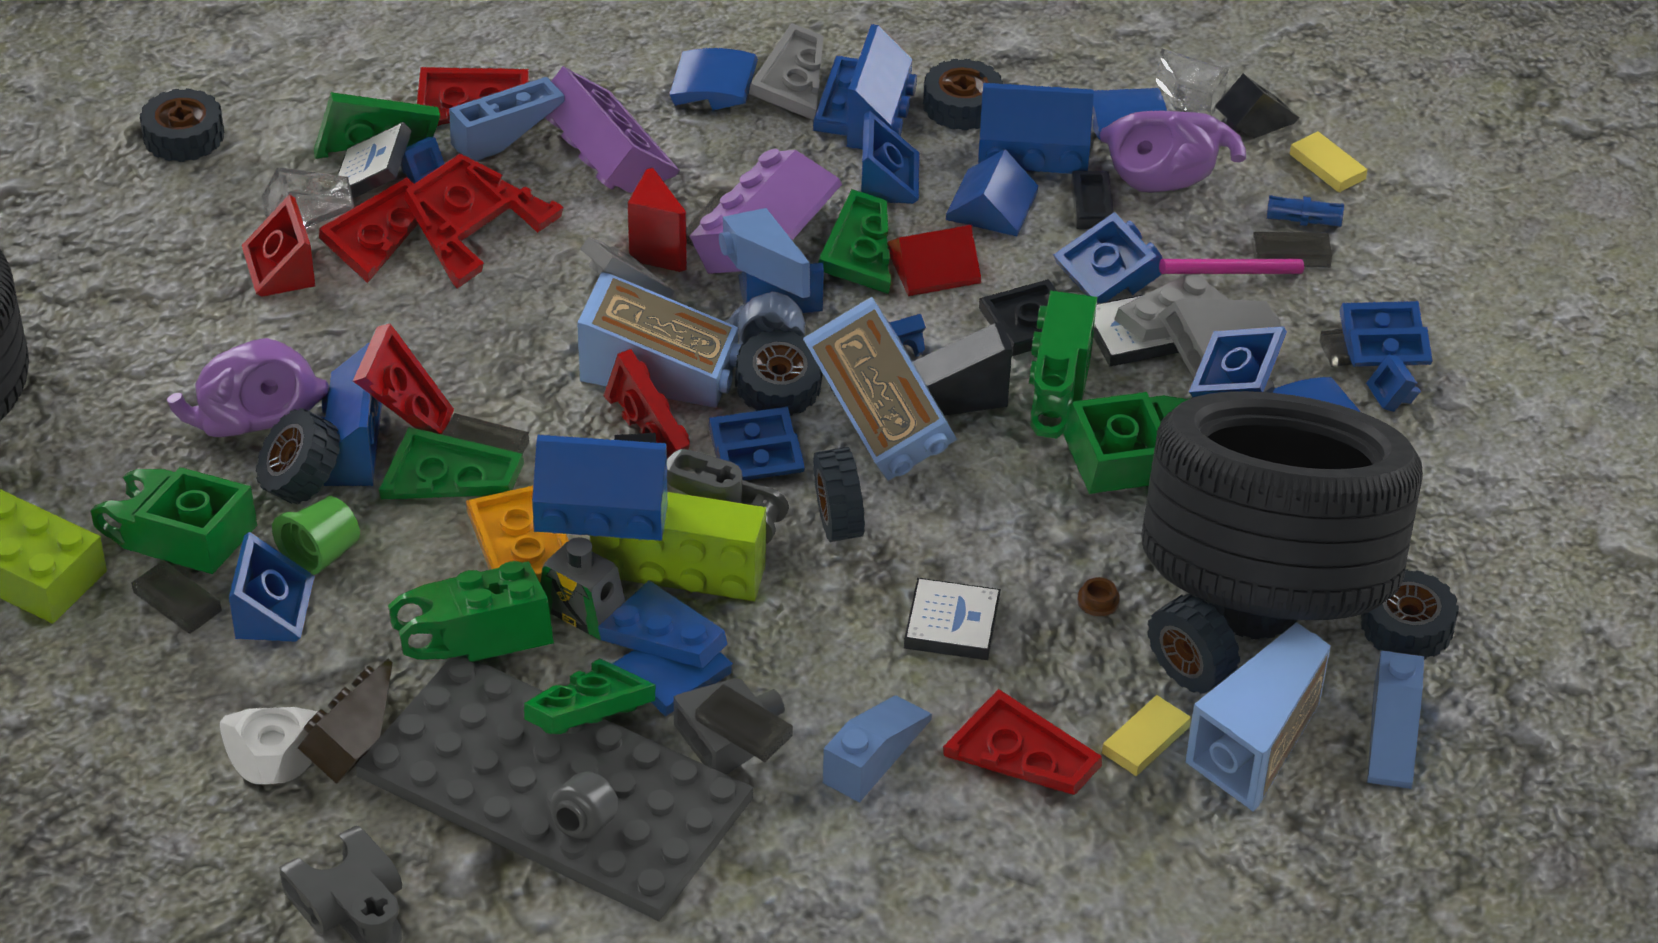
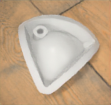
(266, 743)

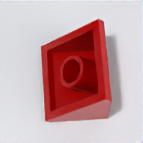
(657, 225)
(280, 252)
(936, 260)

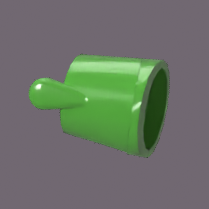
(316, 533)

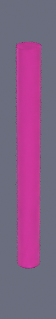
(1231, 266)

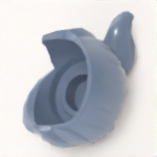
(766, 314)

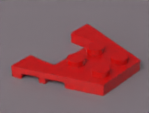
(462, 200)

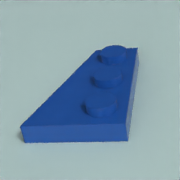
(663, 627)

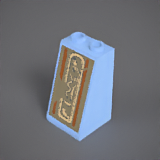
(683, 348)
(880, 389)
(1258, 714)

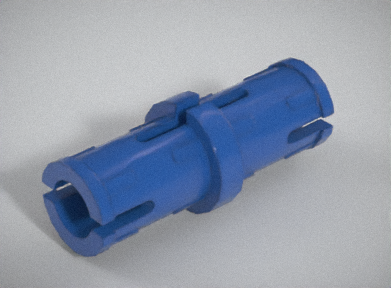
(1305, 211)

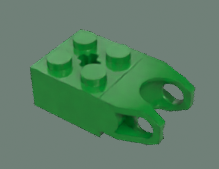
(1062, 358)
(1116, 438)
(180, 517)
(477, 614)

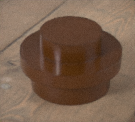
(1098, 597)

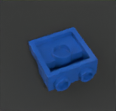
(1110, 259)

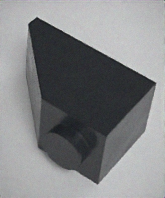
(1254, 109)

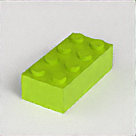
(703, 549)
(45, 559)

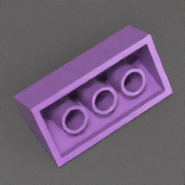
(606, 133)
(783, 183)

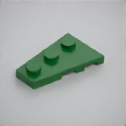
(358, 118)
(858, 243)
(448, 467)
(588, 698)

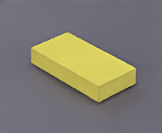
(1328, 161)
(1146, 735)

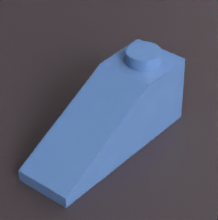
(498, 120)
(765, 250)
(1395, 719)
(871, 745)

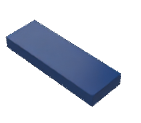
(833, 106)

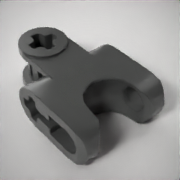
(724, 482)
(351, 894)

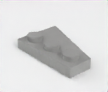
(792, 72)
(623, 265)
(1142, 315)

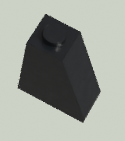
(970, 372)

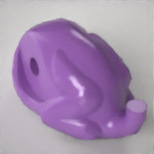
(1168, 148)
(250, 389)

